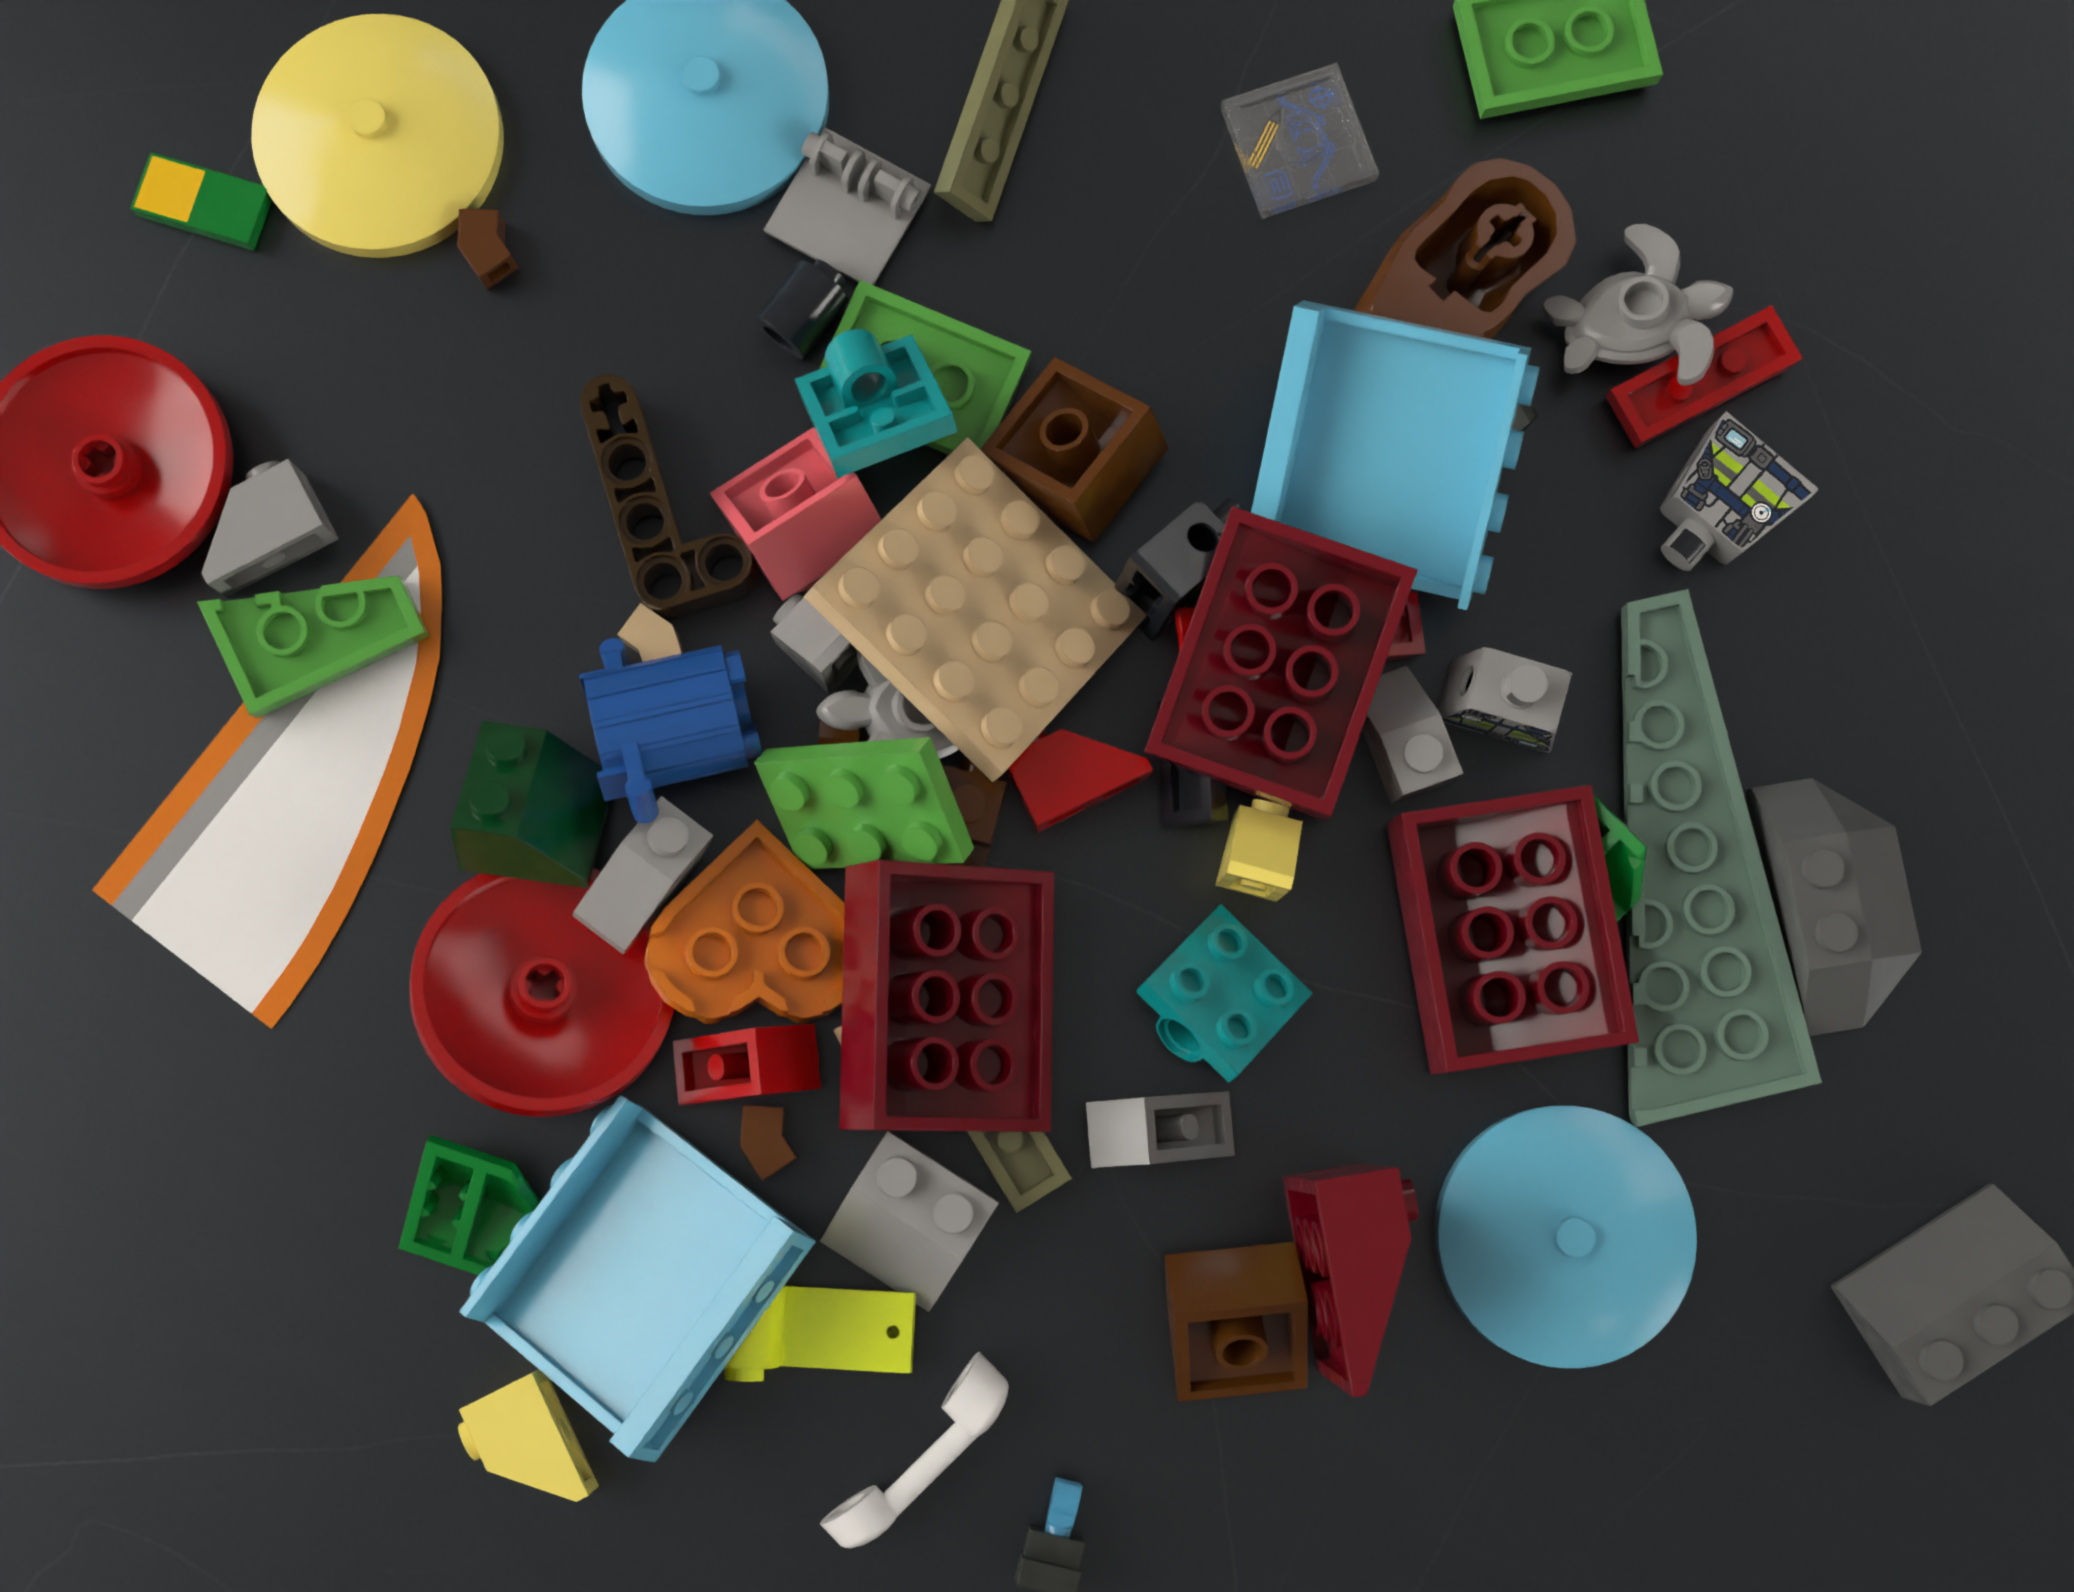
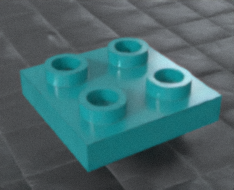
(873, 401)
(1222, 995)

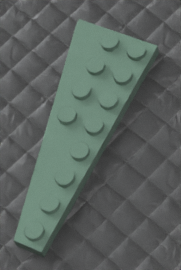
(1705, 938)

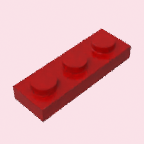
(1741, 360)

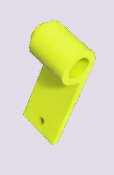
(829, 1332)

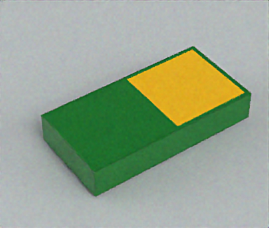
(201, 201)

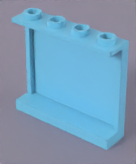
(1395, 441)
(638, 1276)

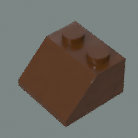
(1077, 447)
(1237, 1321)

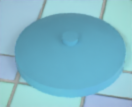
(705, 100)
(1565, 1236)

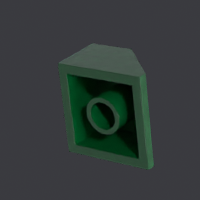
(529, 808)

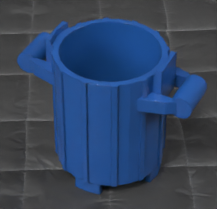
(667, 721)

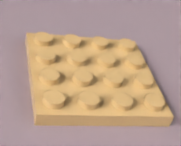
(976, 608)

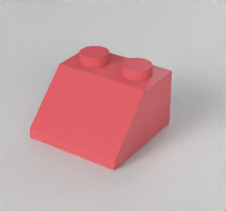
(796, 513)

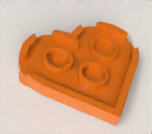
(750, 934)

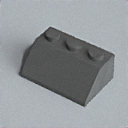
(1958, 1295)

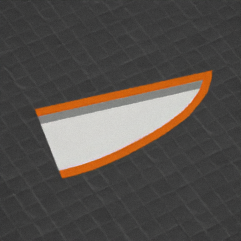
(287, 809)

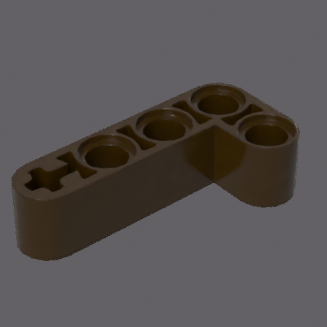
(650, 496)

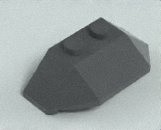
(1836, 900)

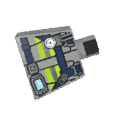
(1729, 495)
(1506, 697)

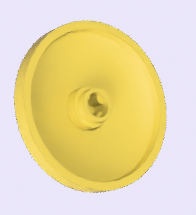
(377, 135)

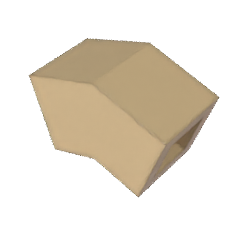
(650, 635)

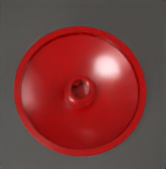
(109, 462)
(530, 1000)

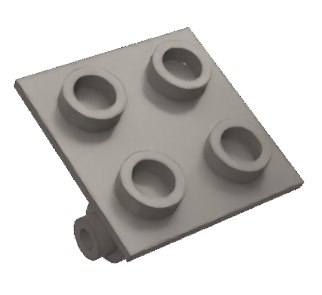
(847, 206)

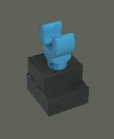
(1052, 1554)

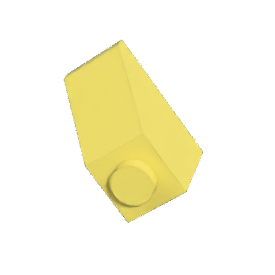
(1261, 851)
(527, 1438)

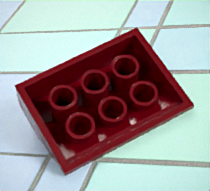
(1280, 663)
(1511, 929)
(946, 998)
(1351, 1255)

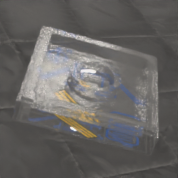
(1299, 140)

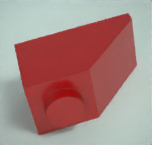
(1071, 773)
(747, 1064)

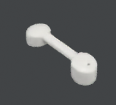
(973, 1406)

